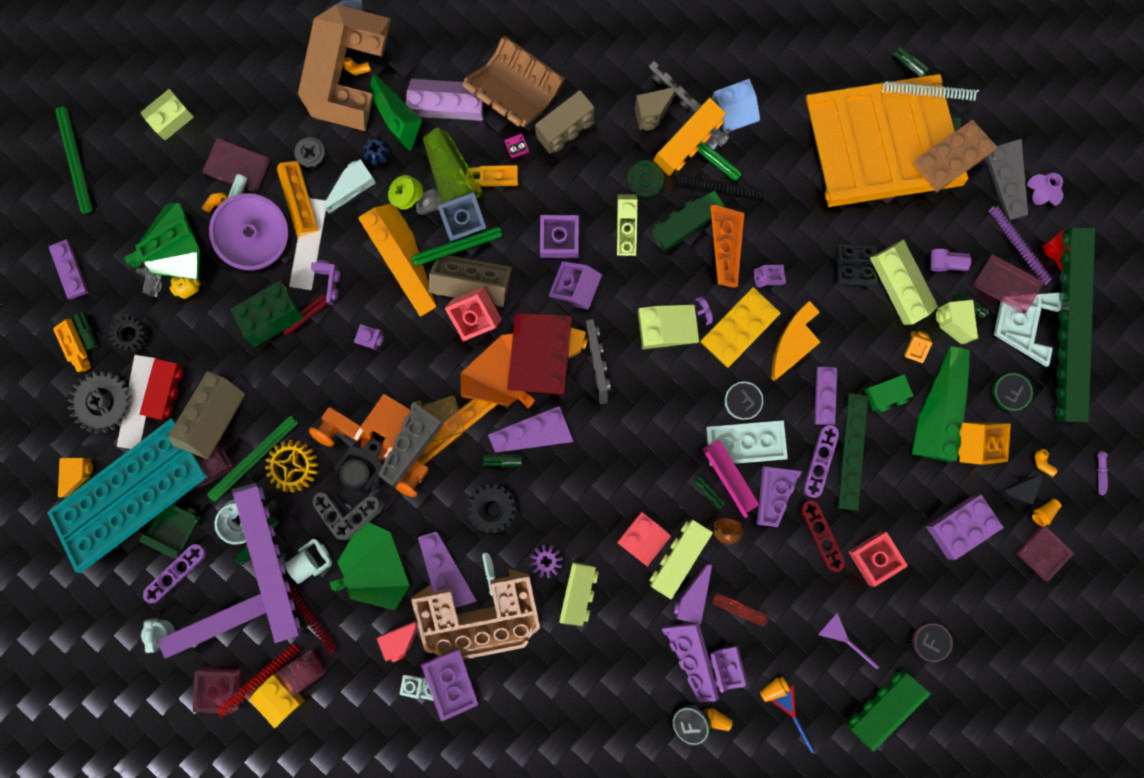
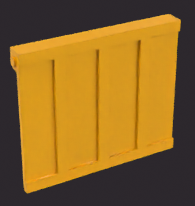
(874, 138)

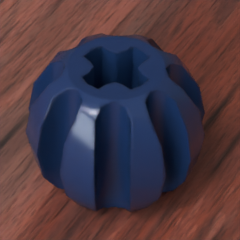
(382, 148)

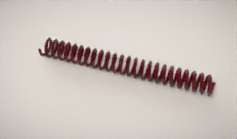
(300, 607)

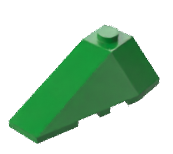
(397, 115)

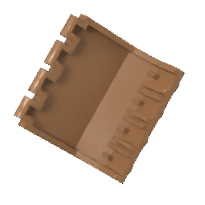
(515, 83)

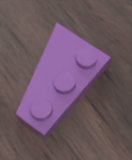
(774, 493)

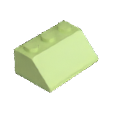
(578, 594)

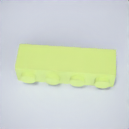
(681, 558)

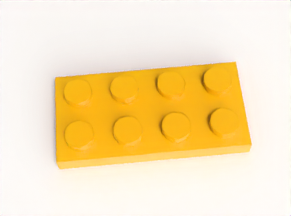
(740, 327)

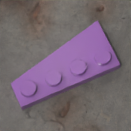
(443, 570)

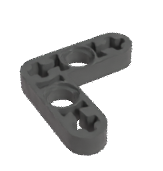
(342, 520)

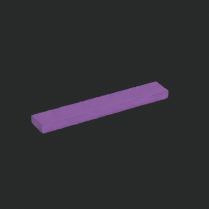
(212, 626)

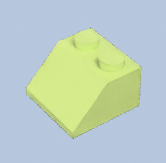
(166, 114)
(958, 320)

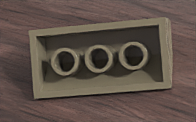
(458, 276)
(206, 415)

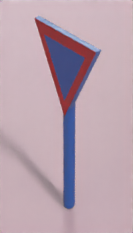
(788, 705)

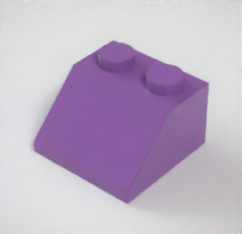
(575, 284)

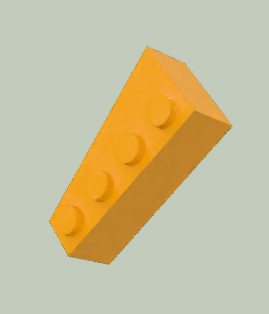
(689, 136)

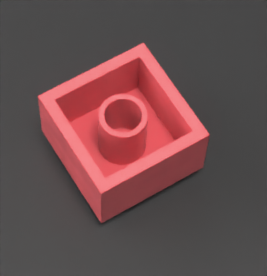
(473, 313)
(877, 558)

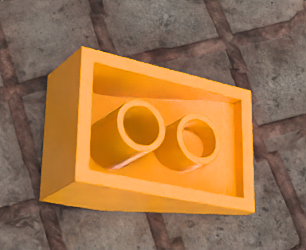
(984, 442)

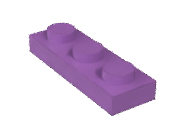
(68, 269)
(825, 396)

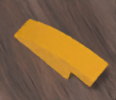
(794, 341)

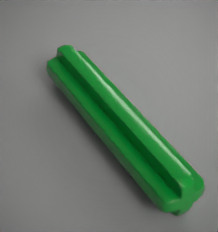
(719, 161)

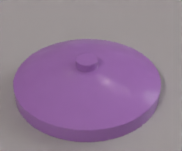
(248, 231)

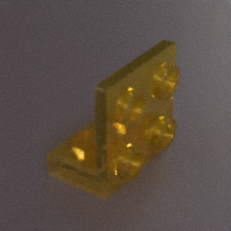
(446, 412)

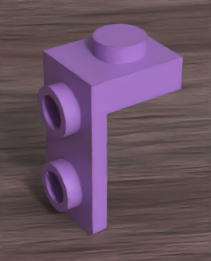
(324, 267)

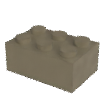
(565, 122)

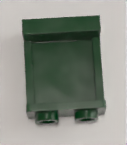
(172, 529)

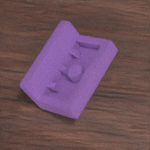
(728, 668)

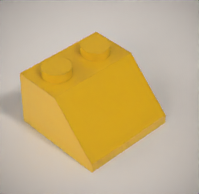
(275, 700)

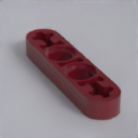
(820, 537)

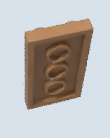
(954, 155)

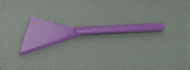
(835, 630)

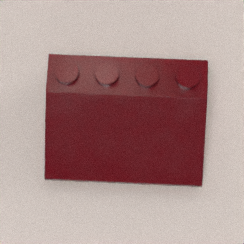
(540, 353)

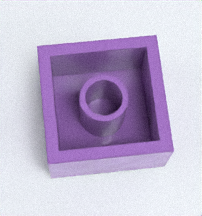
(559, 236)

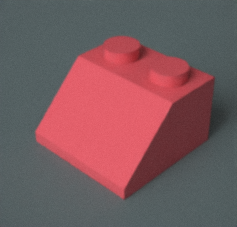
(644, 539)
(398, 641)

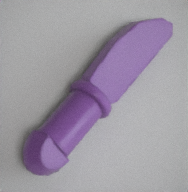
(1102, 475)

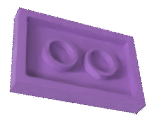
(449, 684)

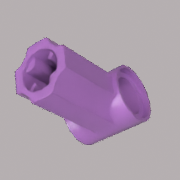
(944, 260)

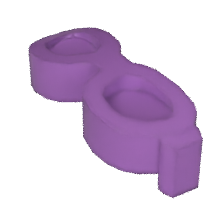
(706, 310)

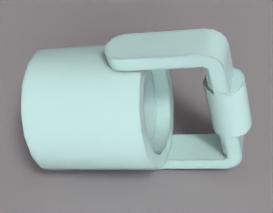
(304, 565)
(153, 631)

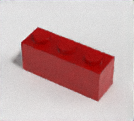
(161, 390)

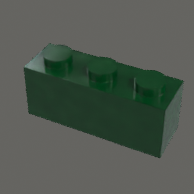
(681, 224)

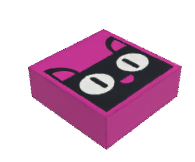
(516, 146)

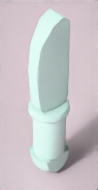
(489, 569)

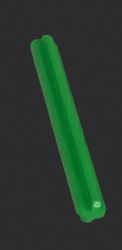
(456, 246)

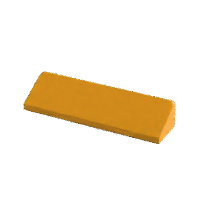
(297, 198)

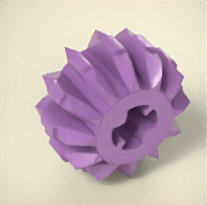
(550, 555)

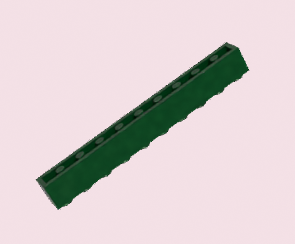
(1075, 325)

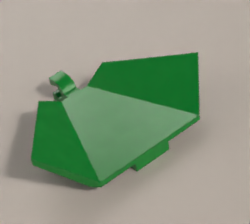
(168, 246)
(373, 569)

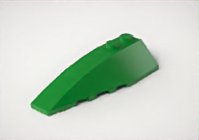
(944, 409)

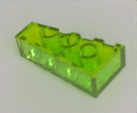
(448, 167)

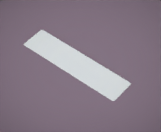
(307, 251)
(133, 426)

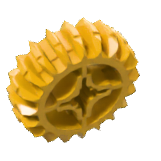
(288, 474)

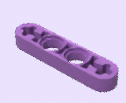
(818, 460)
(176, 575)

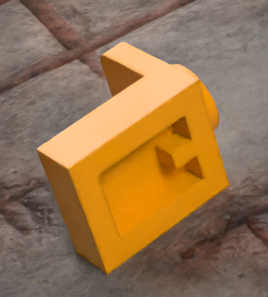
(918, 346)

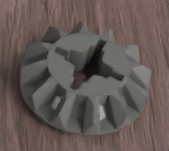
(309, 143)

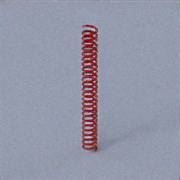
(257, 679)

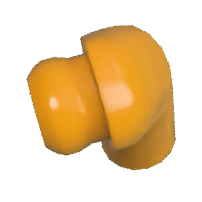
(354, 68)
(214, 200)
(1042, 463)

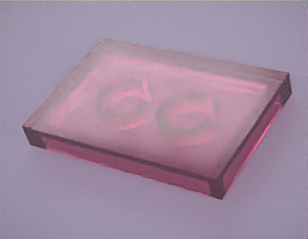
(229, 160)
(1008, 284)

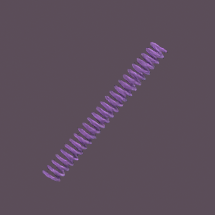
(1020, 245)

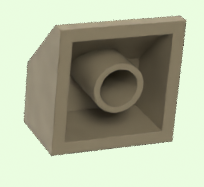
(652, 107)

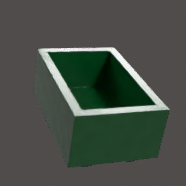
(267, 313)

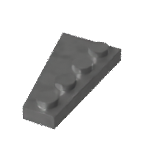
(598, 365)

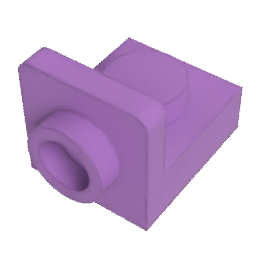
(769, 275)
(369, 337)

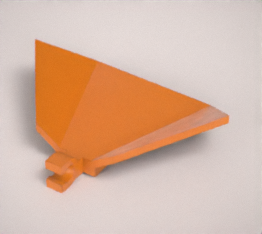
(488, 376)

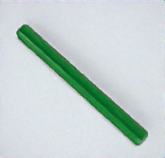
(73, 160)
(250, 460)

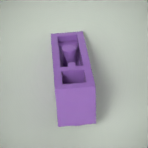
(692, 601)

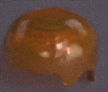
(728, 531)

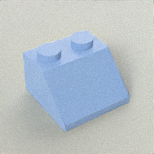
(739, 104)

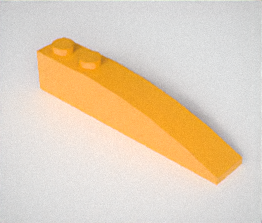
(397, 246)

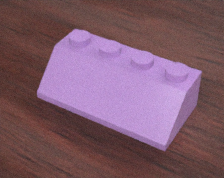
(443, 100)

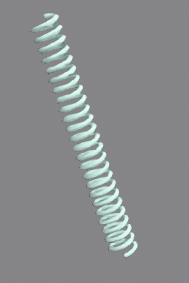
(933, 89)

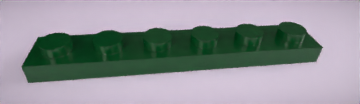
(852, 452)

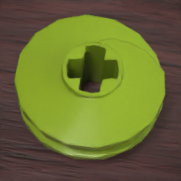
(405, 192)

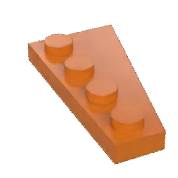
(727, 236)

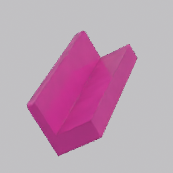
(730, 477)

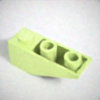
(626, 224)

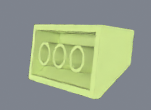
(904, 283)

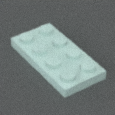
(751, 441)

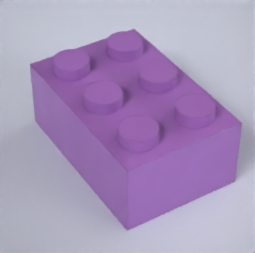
(964, 527)

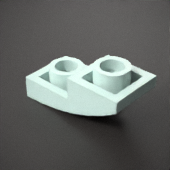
(415, 687)

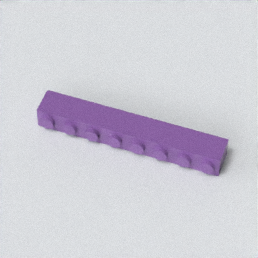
(265, 562)

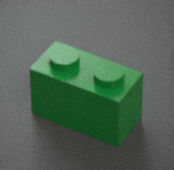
(888, 393)

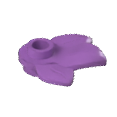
(1044, 190)

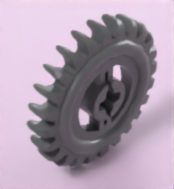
(84, 400)

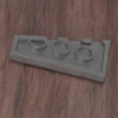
(661, 77)
(1009, 178)
(413, 439)

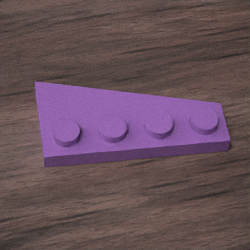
(537, 431)
(693, 656)

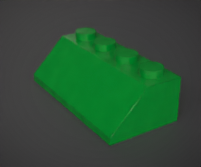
(887, 709)

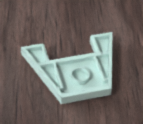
(1021, 328)

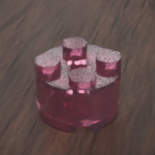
(301, 672)

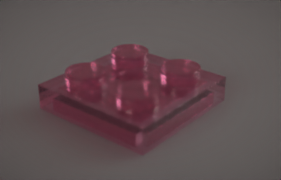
(1045, 553)

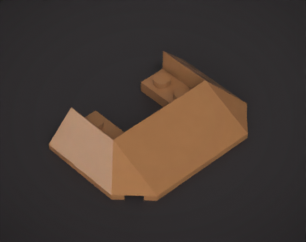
(329, 38)
(478, 631)

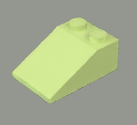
(668, 326)

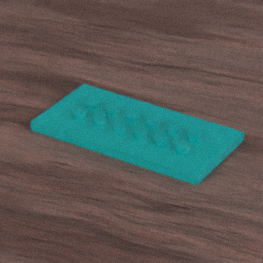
(124, 497)

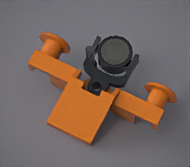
(385, 420)

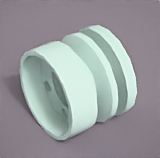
(227, 526)

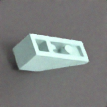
(350, 184)

